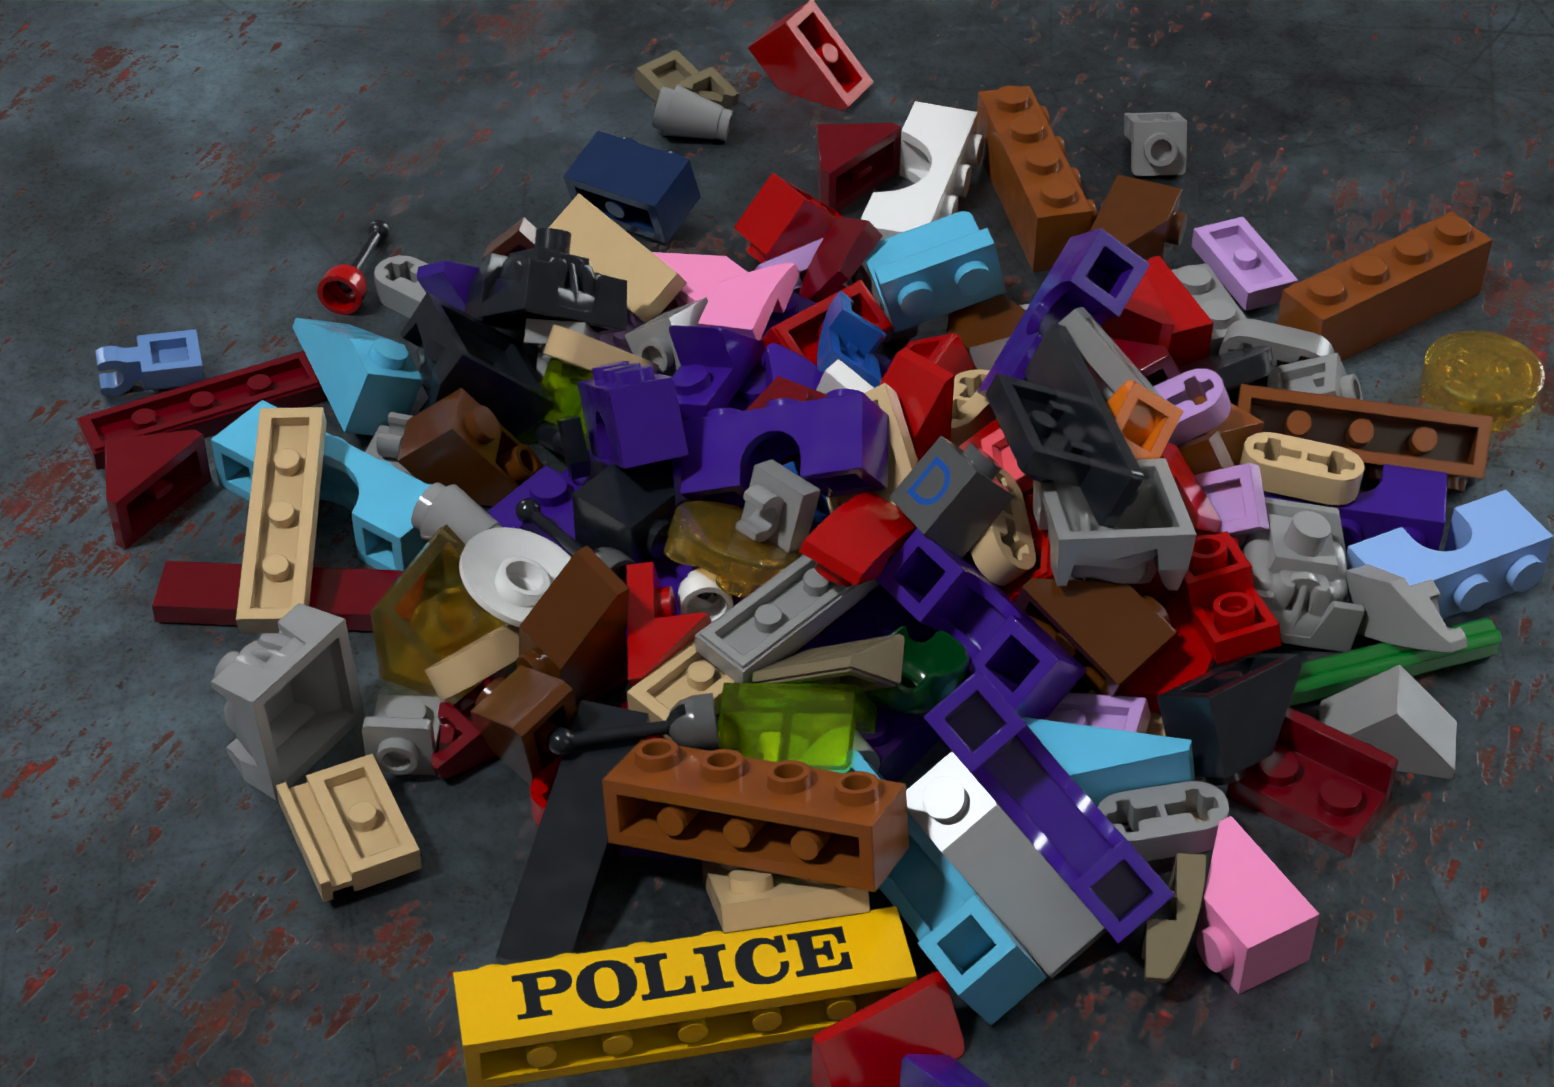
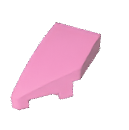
(748, 300)

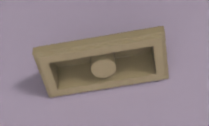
(867, 663)

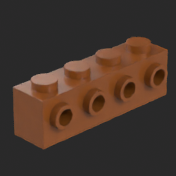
(1031, 174)
(1390, 286)
(1378, 431)
(757, 813)

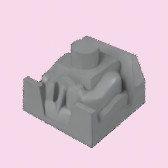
(1147, 538)
(1302, 574)
(289, 697)

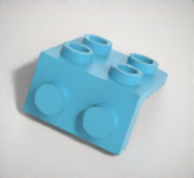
(935, 270)

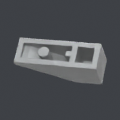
(1002, 865)

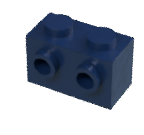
(635, 185)

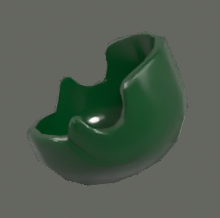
(928, 675)

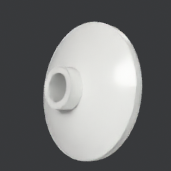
(510, 570)

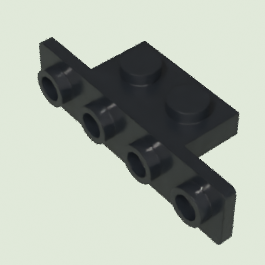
(1065, 428)

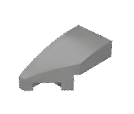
(1401, 612)

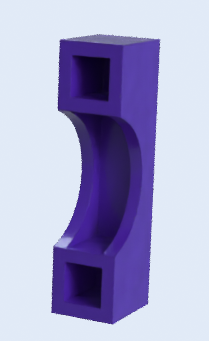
(1049, 806)

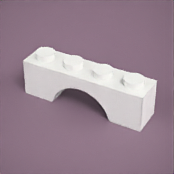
(937, 156)

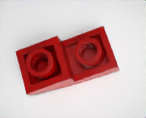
(857, 539)
(1224, 600)

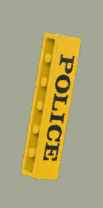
(675, 997)

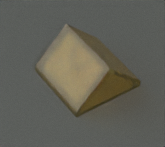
(427, 616)

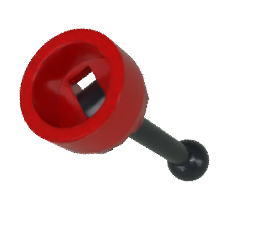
(344, 285)

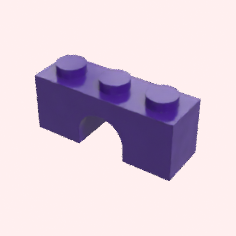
(1089, 273)
(632, 415)
(837, 436)
(1402, 499)
(998, 635)

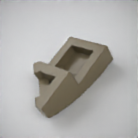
(676, 69)
(1168, 941)

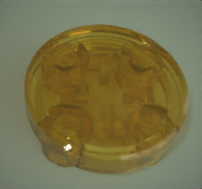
(1482, 376)
(707, 538)

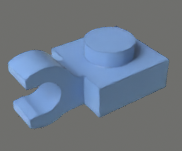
(159, 360)

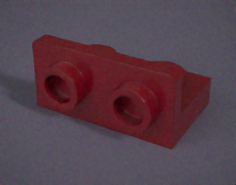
(1320, 783)

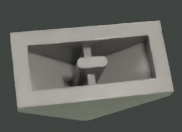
(1398, 719)

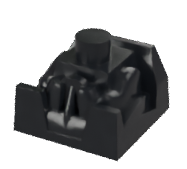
(546, 286)
(473, 356)

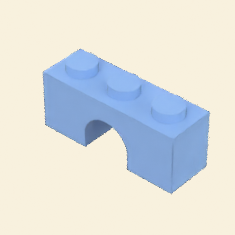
(1488, 554)

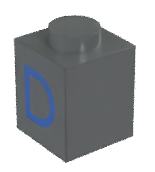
(953, 495)

